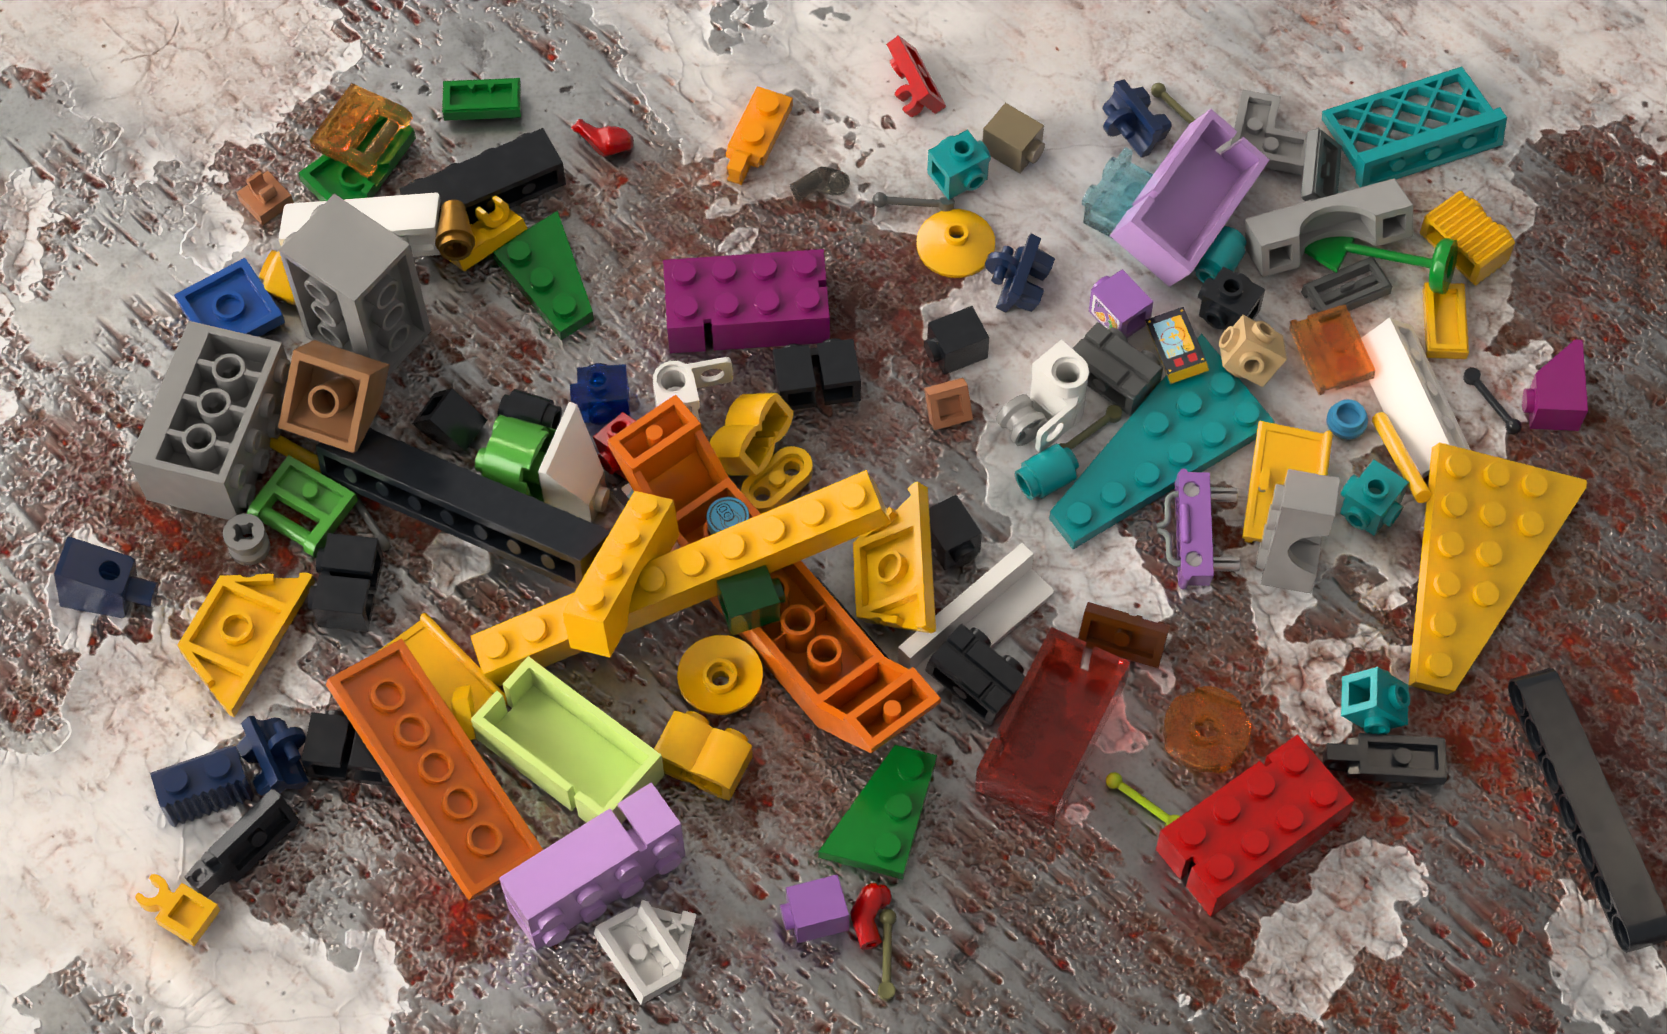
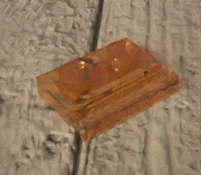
(1332, 349)

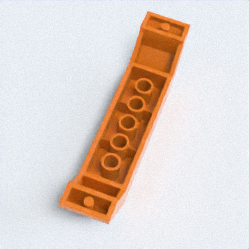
(815, 645)

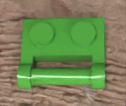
(308, 494)

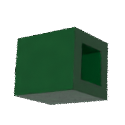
(750, 599)

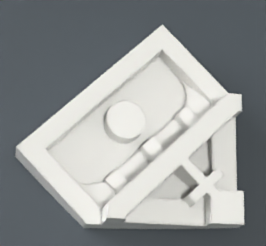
(647, 947)

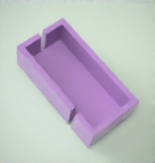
(1189, 198)
(593, 868)

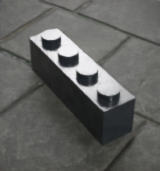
(511, 172)

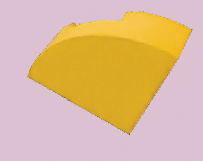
(463, 709)

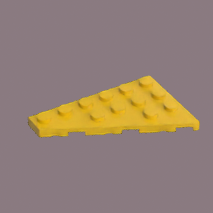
(1478, 549)

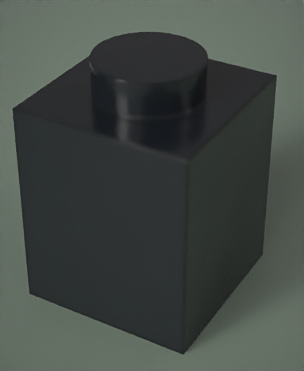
(957, 340)
(953, 533)

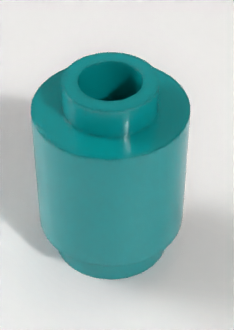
(1225, 251)
(1047, 471)

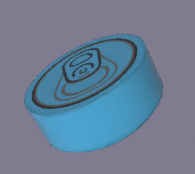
(726, 513)

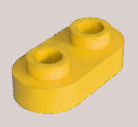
(775, 482)

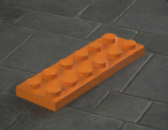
(434, 768)

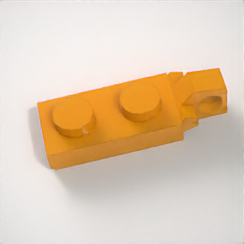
(756, 132)

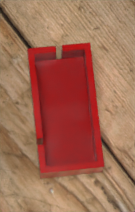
(1254, 825)

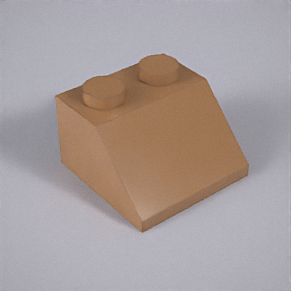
(332, 395)

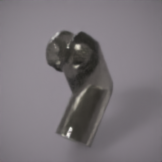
(821, 180)

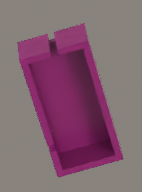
(747, 299)

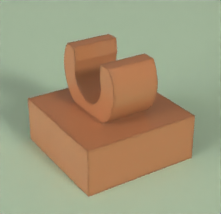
(264, 196)
(948, 403)

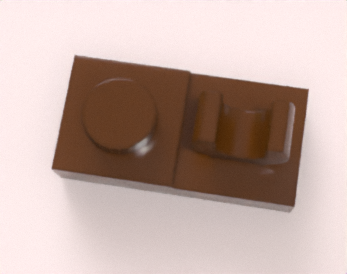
(1123, 634)

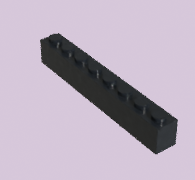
(467, 506)

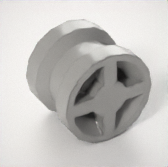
(1021, 419)
(249, 549)

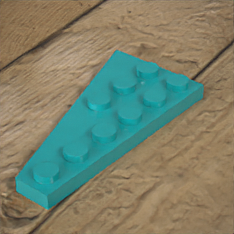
(1174, 428)

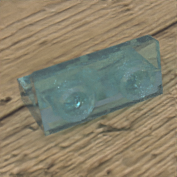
(1114, 194)

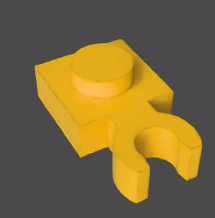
(181, 912)

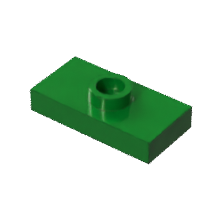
(481, 99)

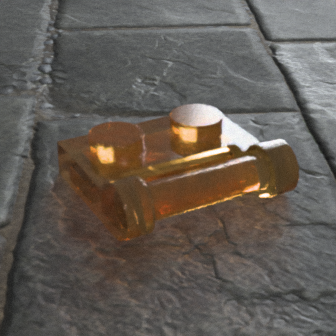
(350, 123)

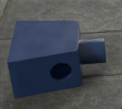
(100, 580)

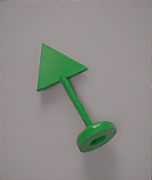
(1333, 250)

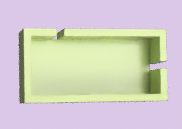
(565, 743)

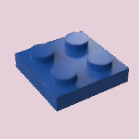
(231, 301)

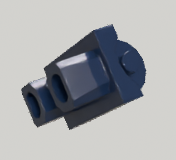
(1130, 116)
(1015, 270)
(277, 753)

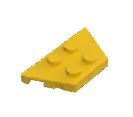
(896, 568)
(240, 631)

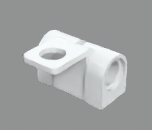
(684, 379)
(1058, 391)

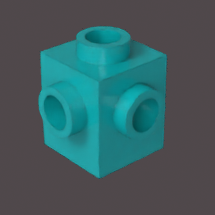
(958, 164)
(1373, 498)
(1375, 700)

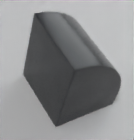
(450, 420)

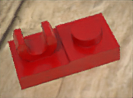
(909, 64)

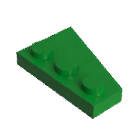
(331, 177)
(547, 275)
(885, 816)

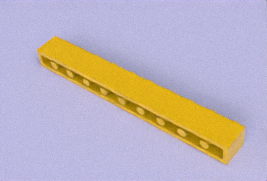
(692, 571)

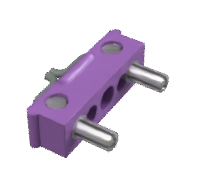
(1194, 529)

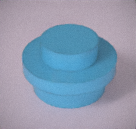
(1347, 419)

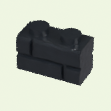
(976, 672)

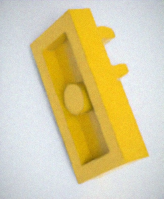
(492, 232)

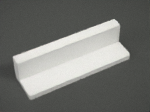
(407, 216)
(1411, 392)
(991, 604)

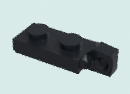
(1389, 758)
(243, 844)

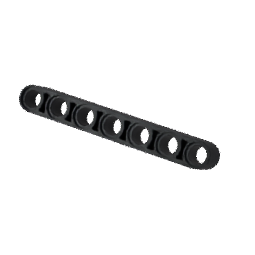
(1589, 810)

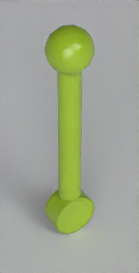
(1114, 781)

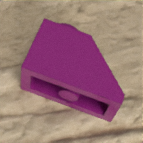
(1558, 392)

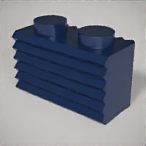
(202, 785)

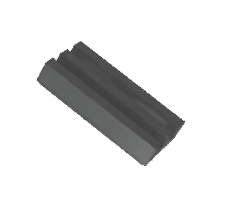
(1320, 166)
(1353, 301)

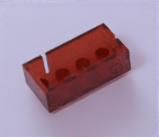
(1051, 727)

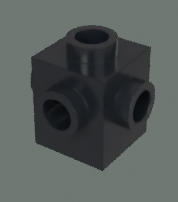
(1229, 298)

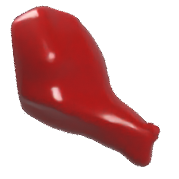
(606, 139)

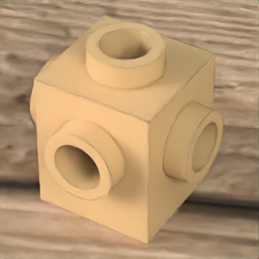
(1252, 350)

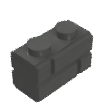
(1118, 368)

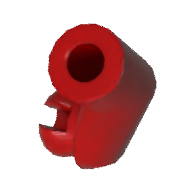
(863, 913)

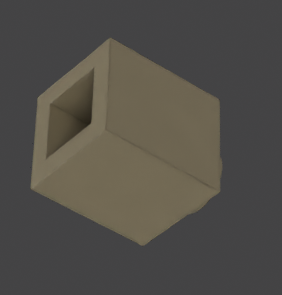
(1014, 138)

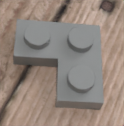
(1256, 123)

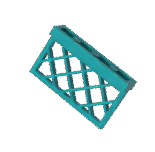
(1426, 146)

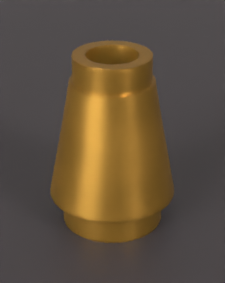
(454, 232)

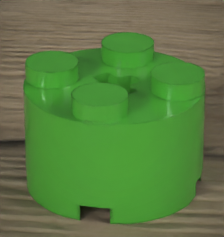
(515, 454)

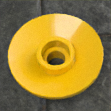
(951, 255)
(715, 658)

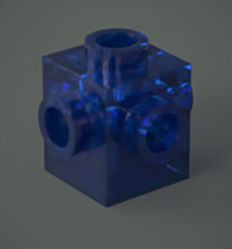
(601, 392)

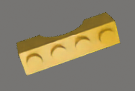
(601, 603)

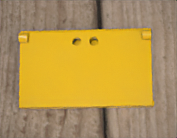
(1275, 452)
(446, 662)

